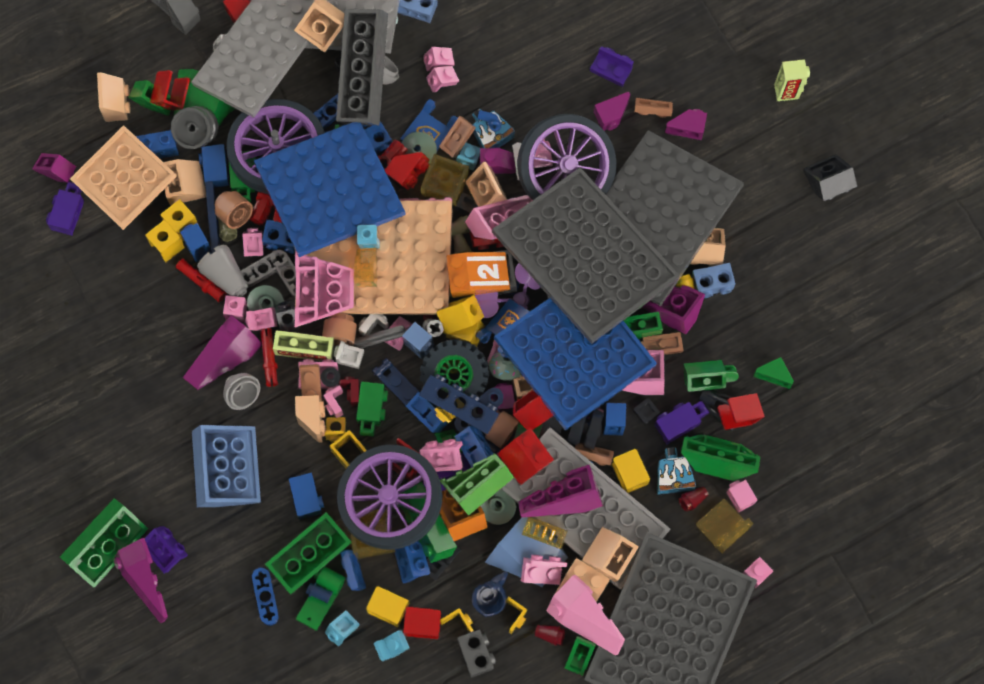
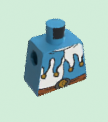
(489, 139)
(674, 474)

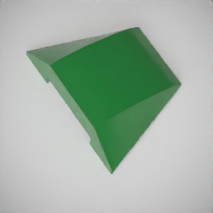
(197, 97)

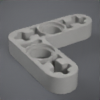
(279, 267)

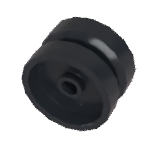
(589, 427)

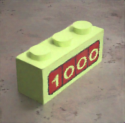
(791, 80)
(303, 346)

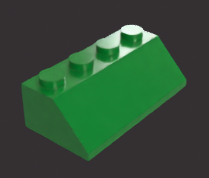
(97, 545)
(308, 553)

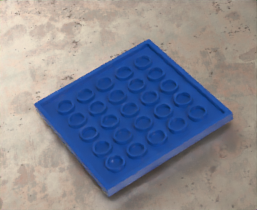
(329, 188)
(566, 367)

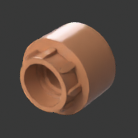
(233, 209)
(341, 328)
(502, 429)

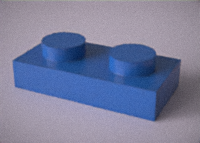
(351, 565)

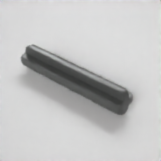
(380, 337)

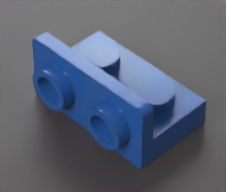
(412, 562)

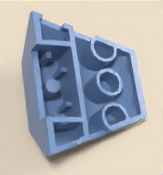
(515, 546)

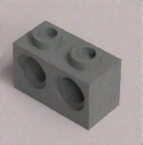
(470, 654)

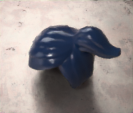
(490, 597)

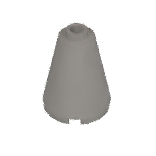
(223, 271)

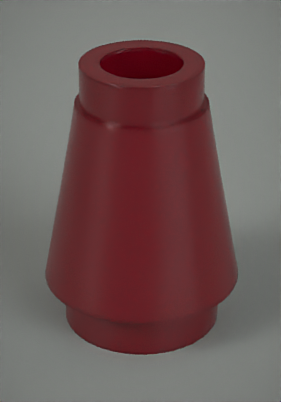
(693, 498)
(551, 634)

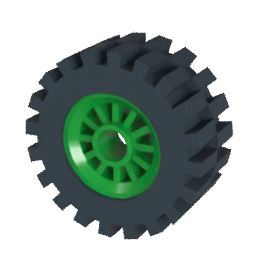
(466, 354)

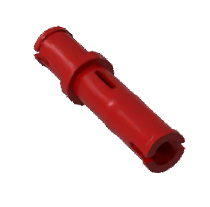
(206, 285)
(269, 358)

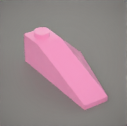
(486, 217)
(653, 381)
(579, 611)

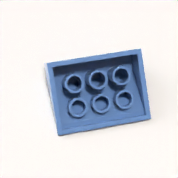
(225, 465)

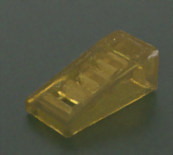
(561, 537)

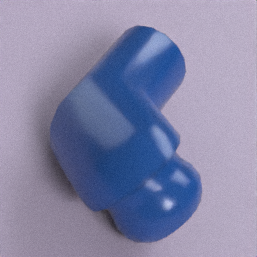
(492, 120)

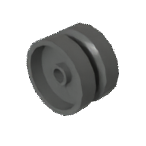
(194, 127)

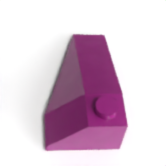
(679, 308)
(226, 349)
(570, 495)
(135, 568)

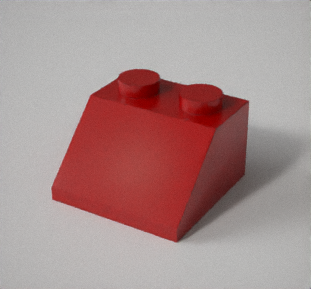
(525, 456)

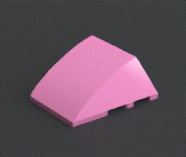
(321, 289)

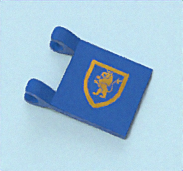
(429, 125)
(505, 317)

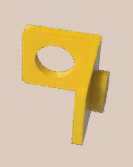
(444, 416)
(334, 435)
(465, 618)
(520, 620)

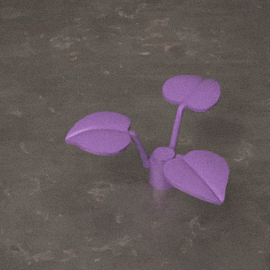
(488, 301)

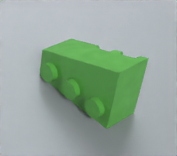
(478, 483)

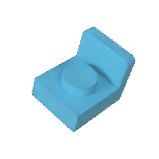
(469, 155)
(367, 236)
(341, 628)
(391, 645)

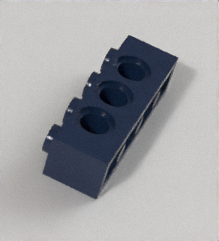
(430, 393)

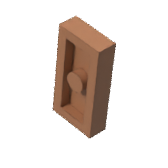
(659, 108)
(457, 137)
(670, 343)
(310, 380)
(599, 455)

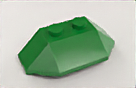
(719, 457)

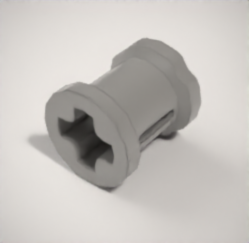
(437, 324)

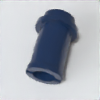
(318, 592)

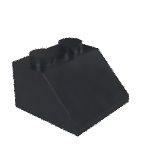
(830, 177)

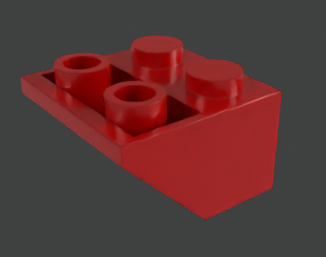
(407, 168)

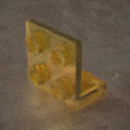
(723, 525)

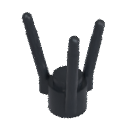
(710, 397)

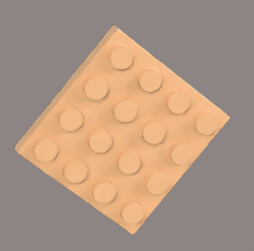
(123, 177)

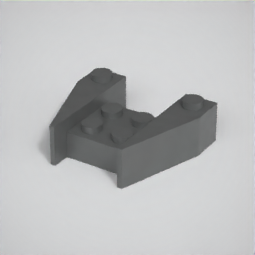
(182, 13)

